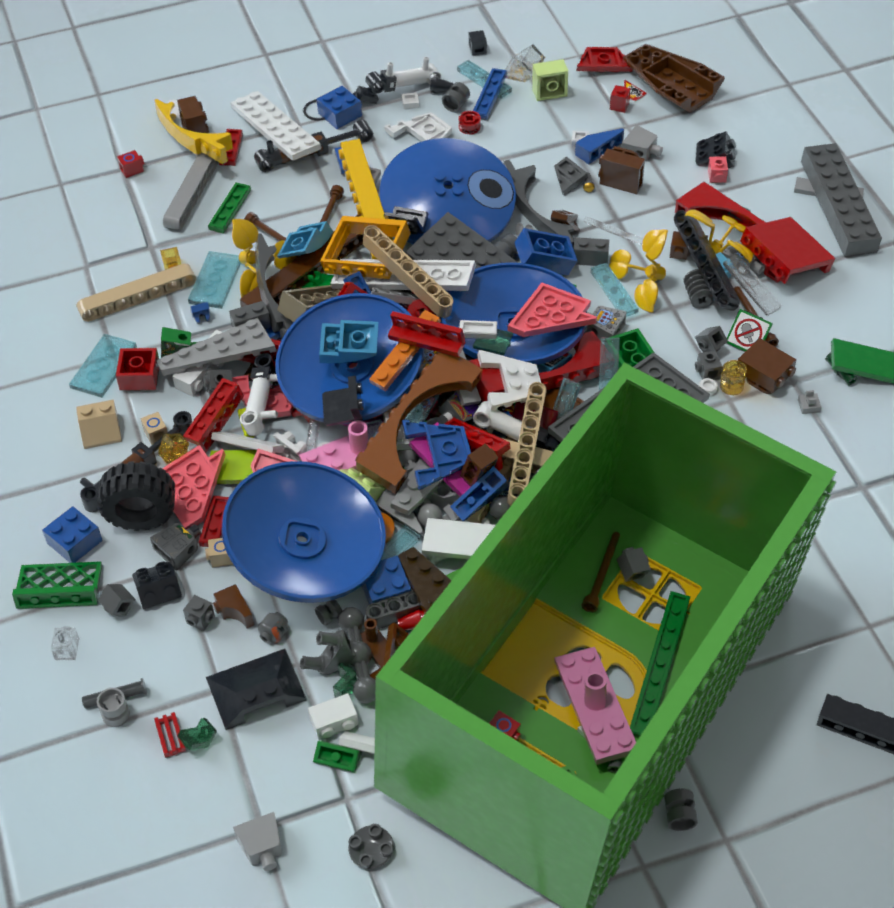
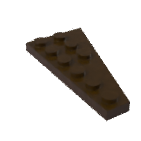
(424, 577)

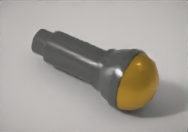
(588, 185)

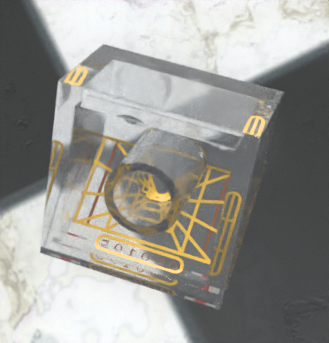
(521, 65)

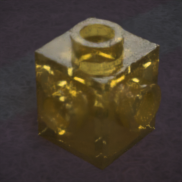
(173, 447)

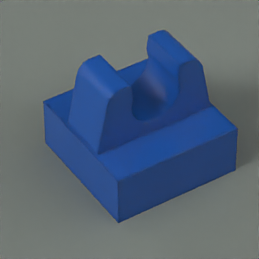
(200, 309)

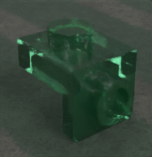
(347, 681)
(199, 736)

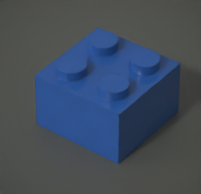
(339, 107)
(72, 535)
(386, 581)

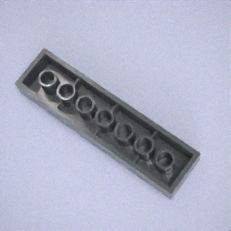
(841, 200)

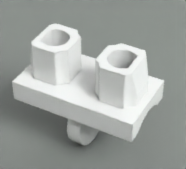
(290, 450)

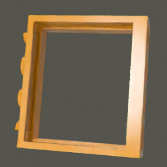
(356, 226)

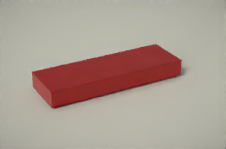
(236, 135)
(213, 524)

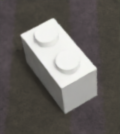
(333, 716)

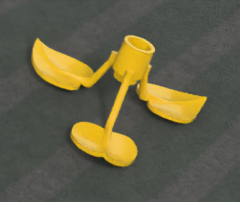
(243, 235)
(716, 244)
(645, 293)

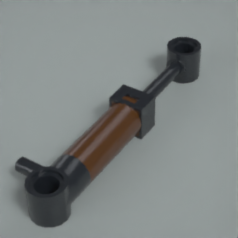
(271, 157)
(139, 454)

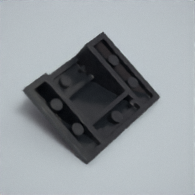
(254, 687)

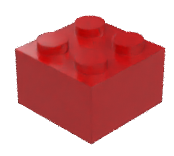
(137, 369)

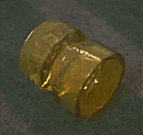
(733, 377)

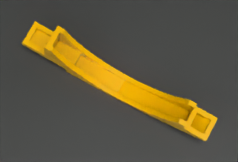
(211, 144)

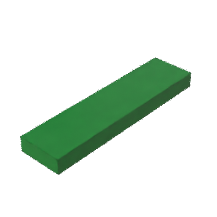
(229, 207)

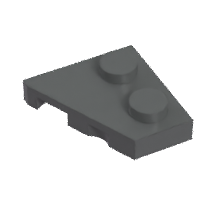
(569, 175)

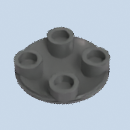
(370, 847)

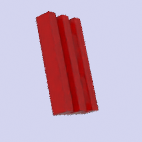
(165, 720)

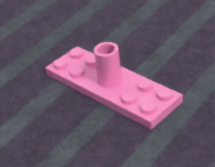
(341, 452)
(595, 705)

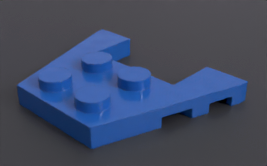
(447, 449)

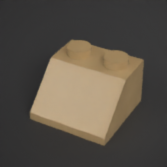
(99, 424)

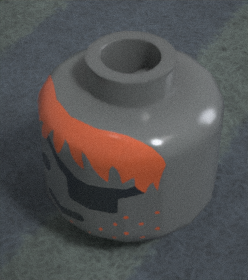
(273, 627)

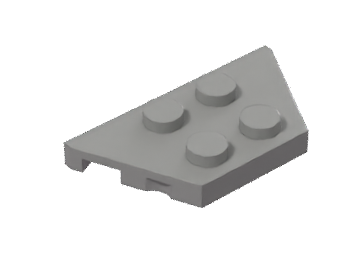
(400, 297)

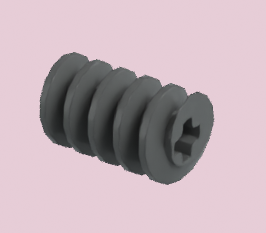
(697, 289)

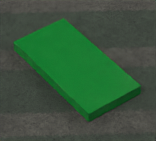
(862, 360)

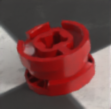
(469, 121)

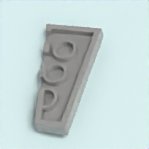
(409, 496)

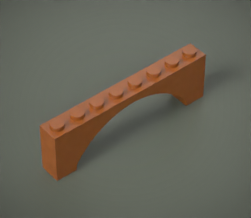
(443, 375)

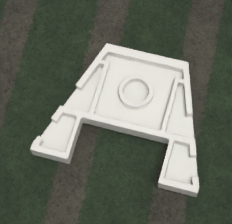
(422, 127)
(515, 376)

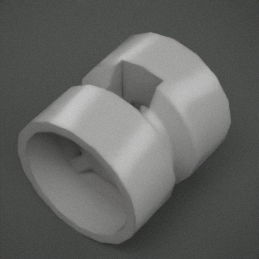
(113, 707)

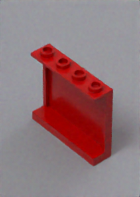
(786, 248)

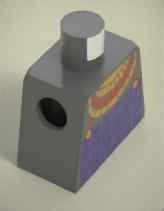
(453, 409)

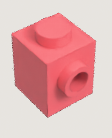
(717, 169)

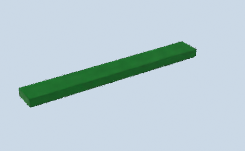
(660, 662)

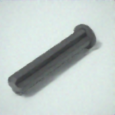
(128, 690)

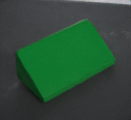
(336, 756)

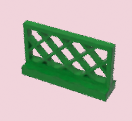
(57, 596)

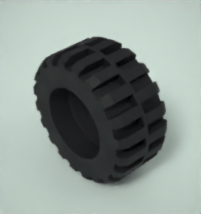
(136, 496)

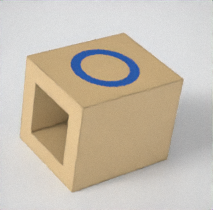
(153, 427)
(217, 553)

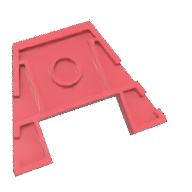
(276, 398)

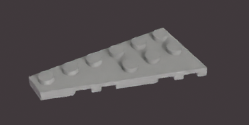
(221, 348)

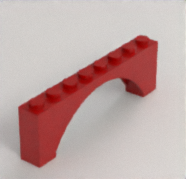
(715, 206)
(583, 366)

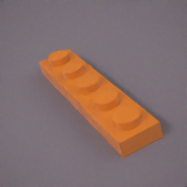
(397, 359)

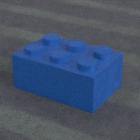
(546, 250)

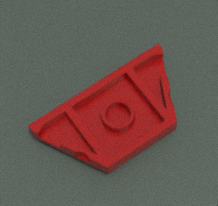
(603, 59)

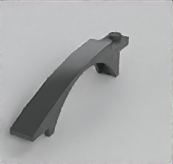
(523, 179)
(263, 259)

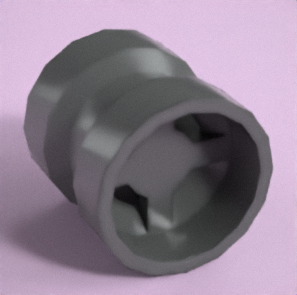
(328, 611)

